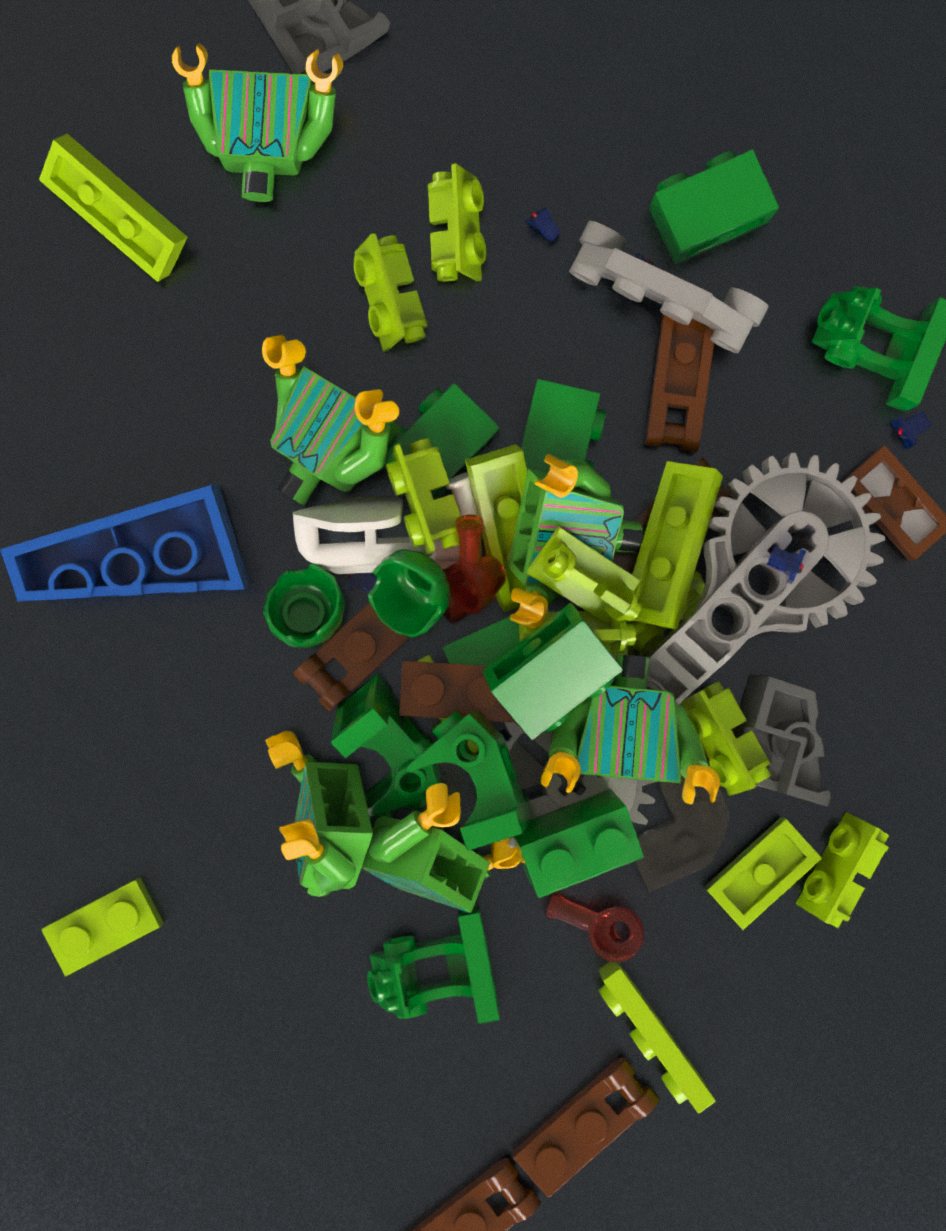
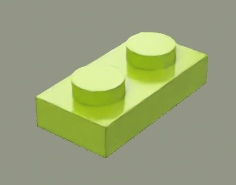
(762, 872)
(102, 926)

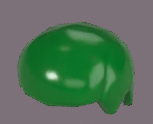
(410, 592)
(304, 607)

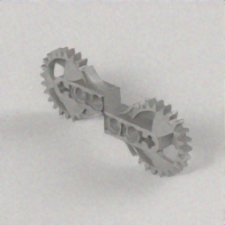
(696, 648)

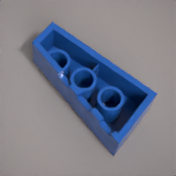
(150, 549)

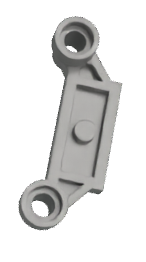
(680, 300)

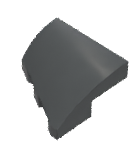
(325, 25)
(784, 725)

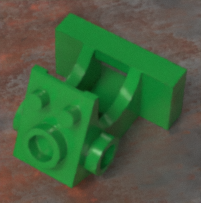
(909, 352)
(373, 721)
(500, 804)
(395, 977)

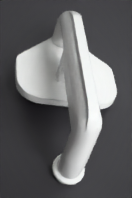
(368, 515)

